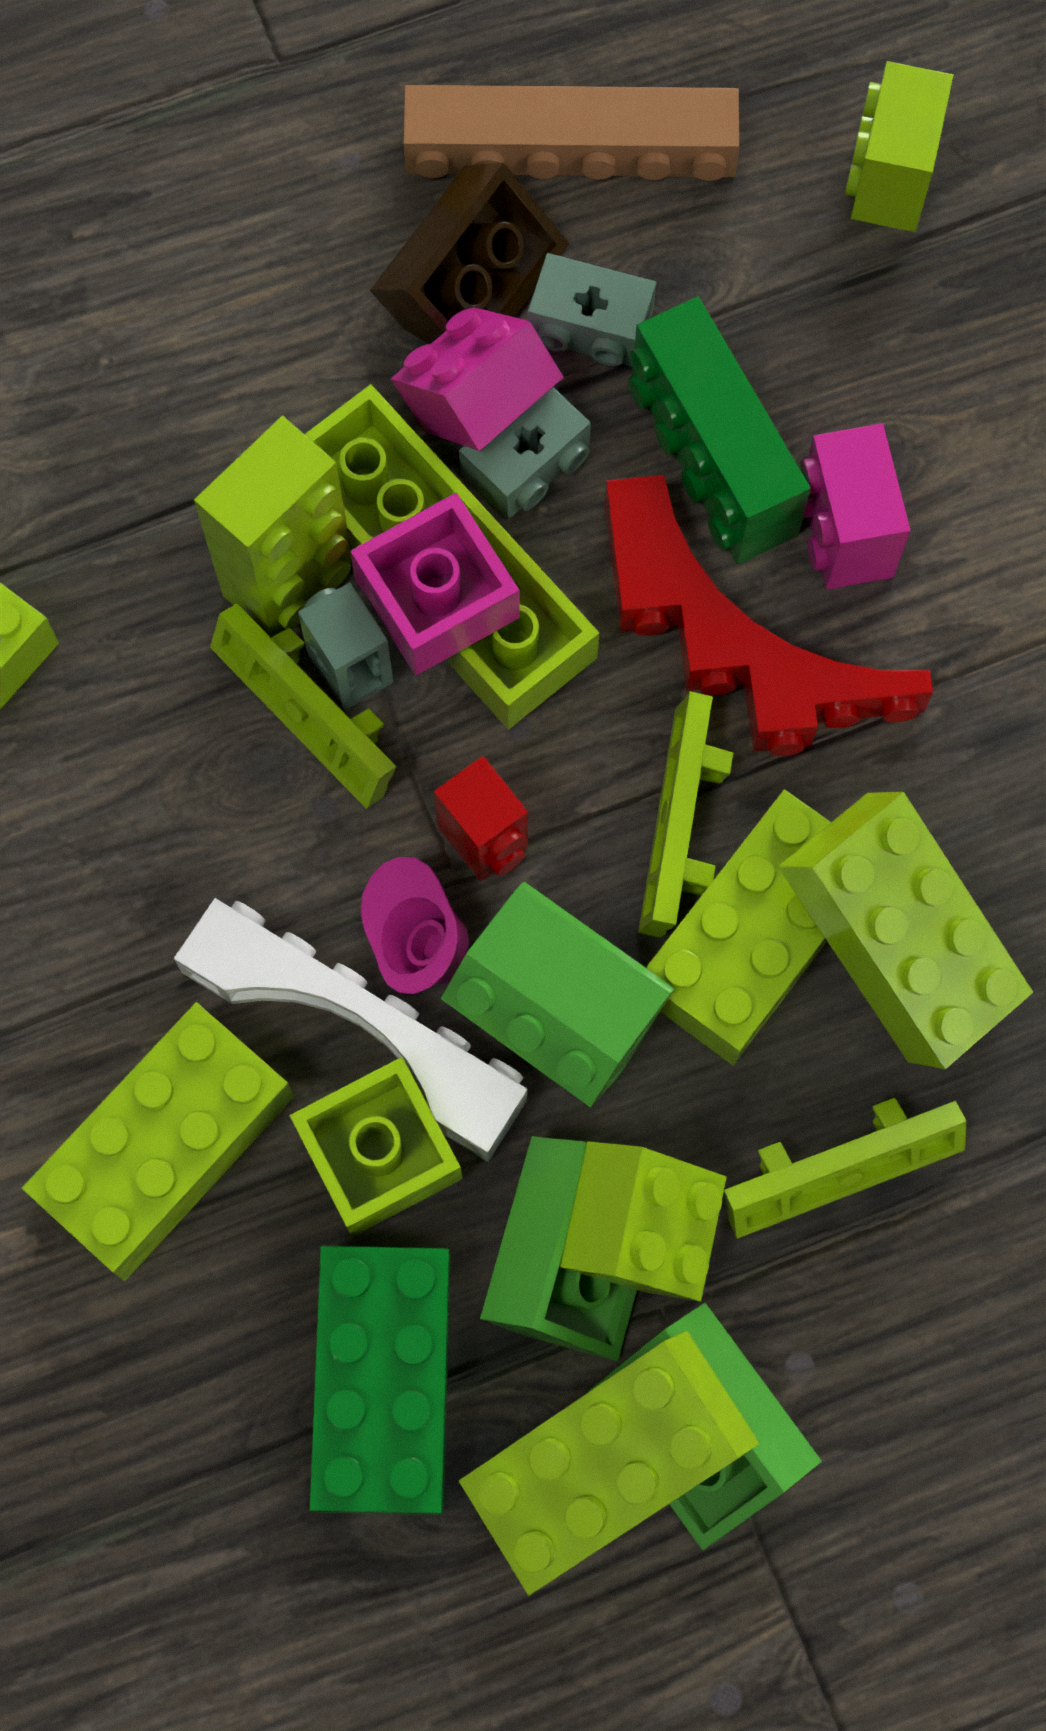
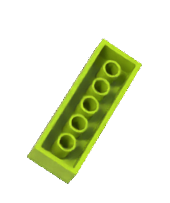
(395, 475)

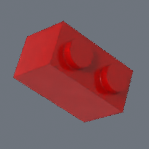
(482, 820)

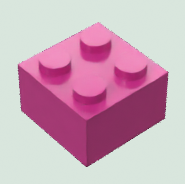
(476, 377)
(854, 507)
(436, 583)

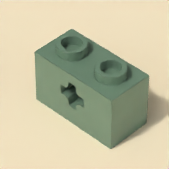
(574, 289)
(522, 480)
(345, 645)

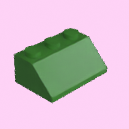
(557, 994)
(528, 1285)
(762, 1472)

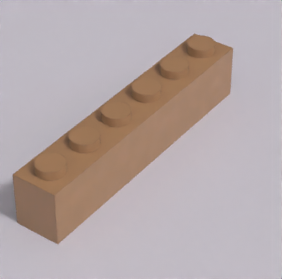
(573, 130)

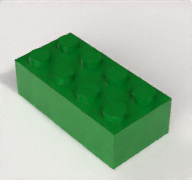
(717, 431)
(381, 1381)

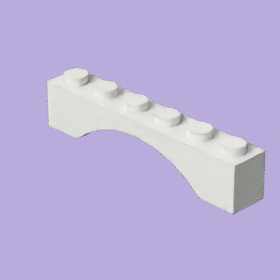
(249, 964)

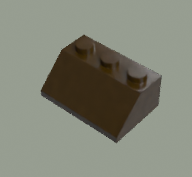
(470, 251)

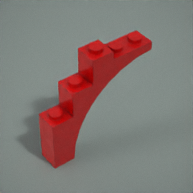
(722, 648)

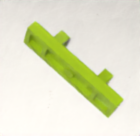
(272, 674)
(686, 764)
(810, 1183)

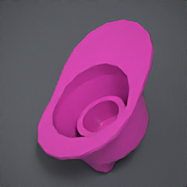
(412, 926)

